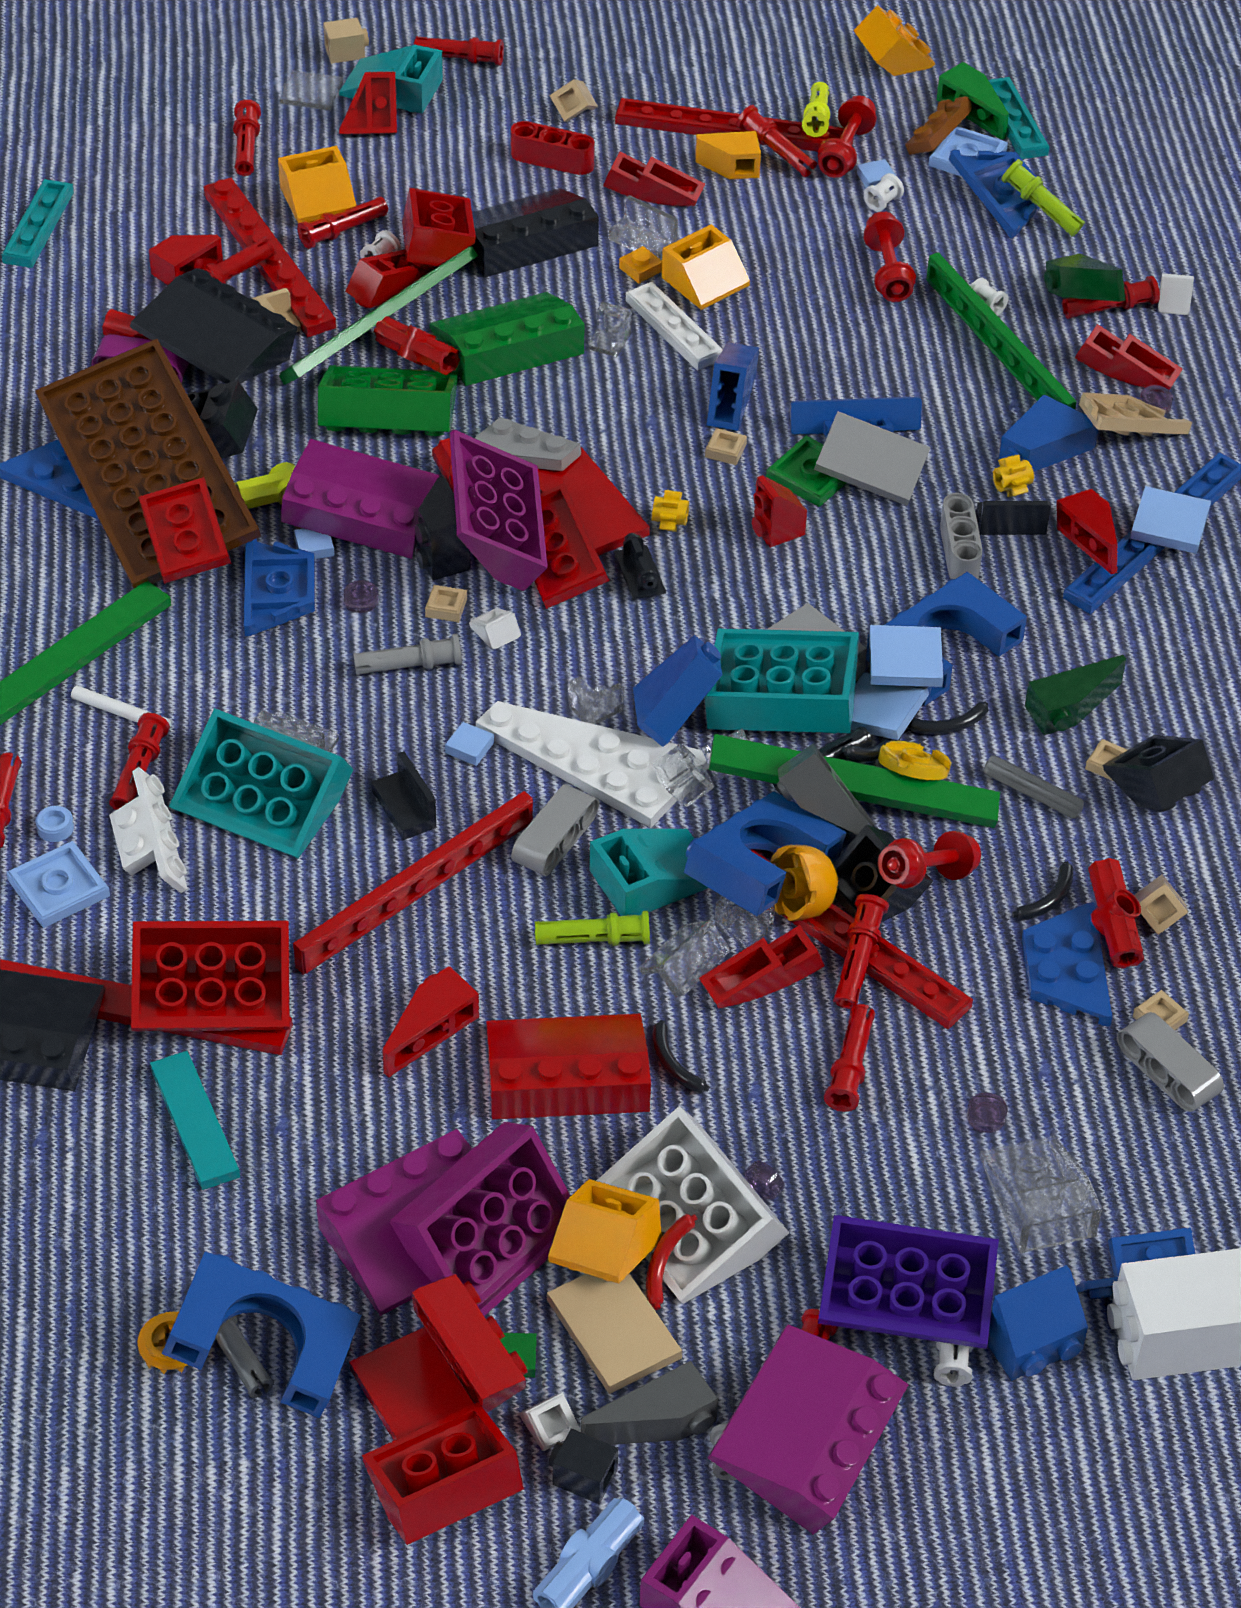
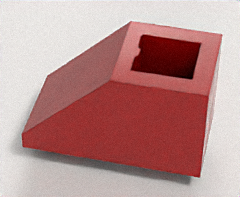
(777, 513)

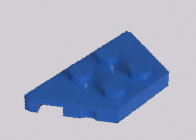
(1001, 199)
(49, 475)
(276, 585)
(1068, 964)

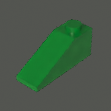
(986, 108)

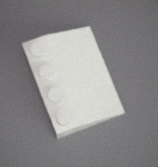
(695, 1177)

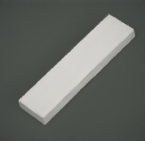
(674, 325)

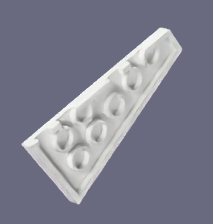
(591, 757)

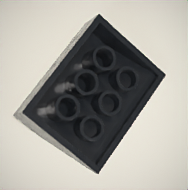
(533, 230)
(216, 328)
(45, 1028)

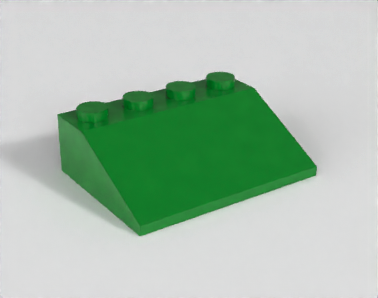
(512, 336)
(387, 399)

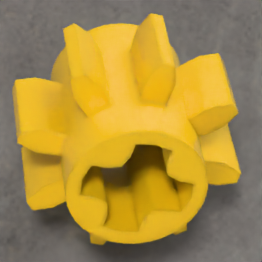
(1013, 475)
(670, 510)

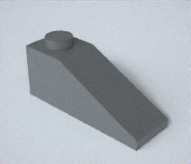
(821, 791)
(658, 1411)

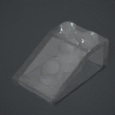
(1042, 1193)

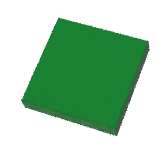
(797, 473)

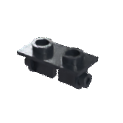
(639, 568)

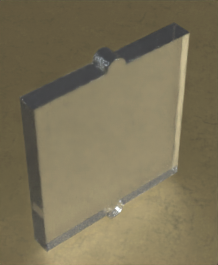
(311, 90)

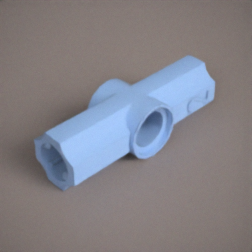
(589, 1556)

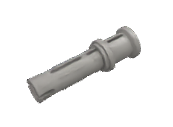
(425, 653)

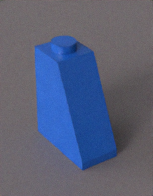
(732, 385)
(1049, 434)
(676, 689)

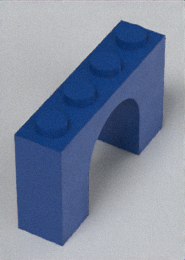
(970, 608)
(732, 870)
(317, 1326)

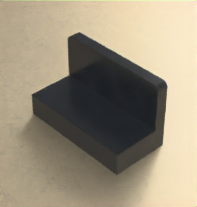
(1013, 517)
(406, 799)

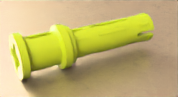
(817, 108)

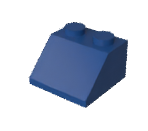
(1037, 1324)

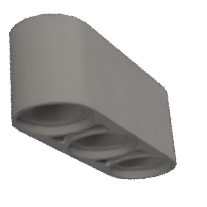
(960, 536)
(555, 830)
(1170, 1061)

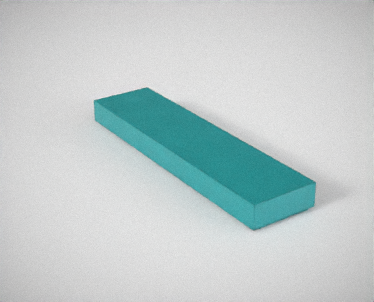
(1021, 127)
(37, 223)
(195, 1120)

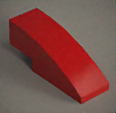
(652, 182)
(1127, 360)
(763, 969)

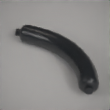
(950, 725)
(865, 754)
(1052, 899)
(671, 1065)

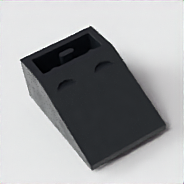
(226, 415)

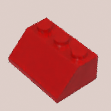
(436, 227)
(469, 1341)
(443, 1472)

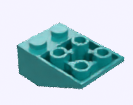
(416, 74)
(643, 868)

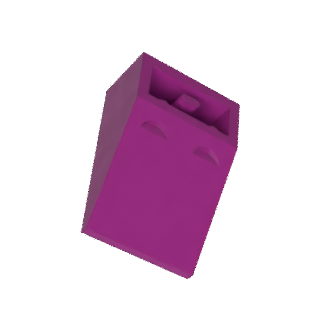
(708, 1572)

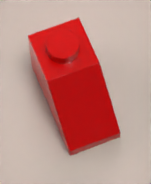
(182, 254)

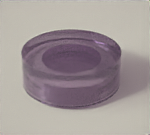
(1158, 397)
(361, 596)
(987, 1112)
(764, 1180)

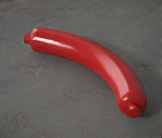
(660, 1256)

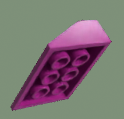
(356, 497)
(498, 510)
(487, 1215)
(359, 1216)
(808, 1426)

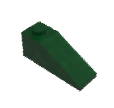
(1084, 278)
(1069, 696)

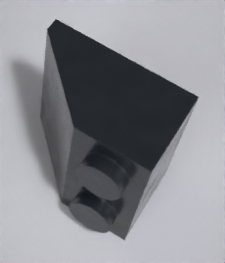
(440, 547)
(1161, 771)
(860, 874)

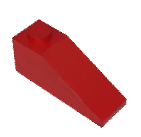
(382, 277)
(1089, 524)
(434, 1014)

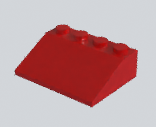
(210, 975)
(568, 1066)

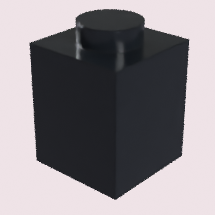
(583, 1465)

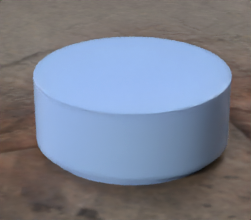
(54, 823)

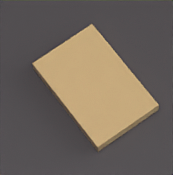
(614, 1329)

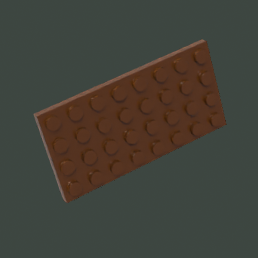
(136, 434)

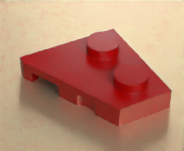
(372, 106)

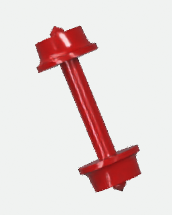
(837, 155)
(895, 278)
(906, 862)

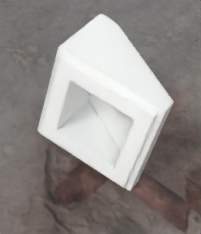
(1175, 294)
(496, 627)
(550, 1421)

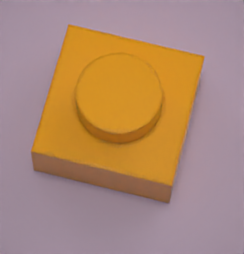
(640, 264)

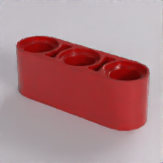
(552, 148)

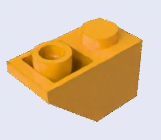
(730, 154)

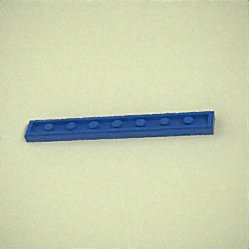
(1097, 584)

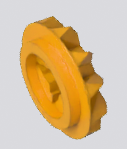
(153, 1340)

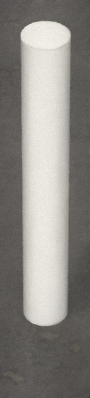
(109, 704)

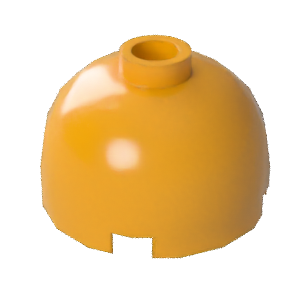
(807, 884)

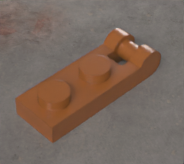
(940, 125)

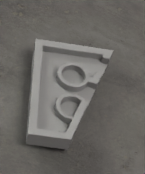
(531, 444)

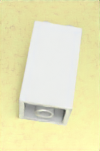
(1178, 1314)

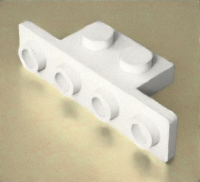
(146, 834)

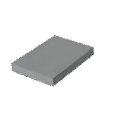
(872, 458)

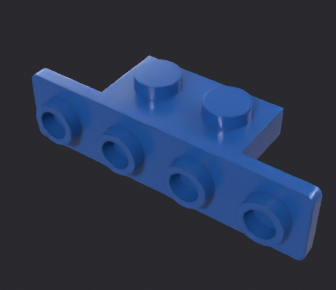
(887, 413)
(1139, 1248)

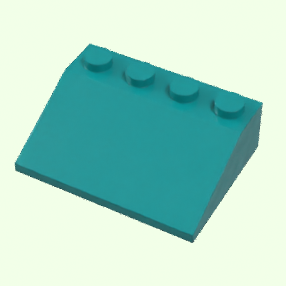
(784, 681)
(260, 784)

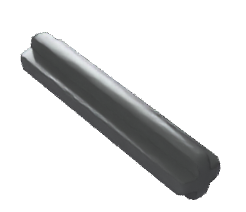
(1034, 786)

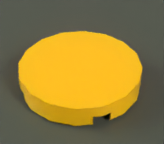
(912, 761)

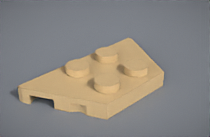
(1129, 414)

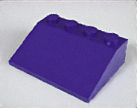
(909, 1281)

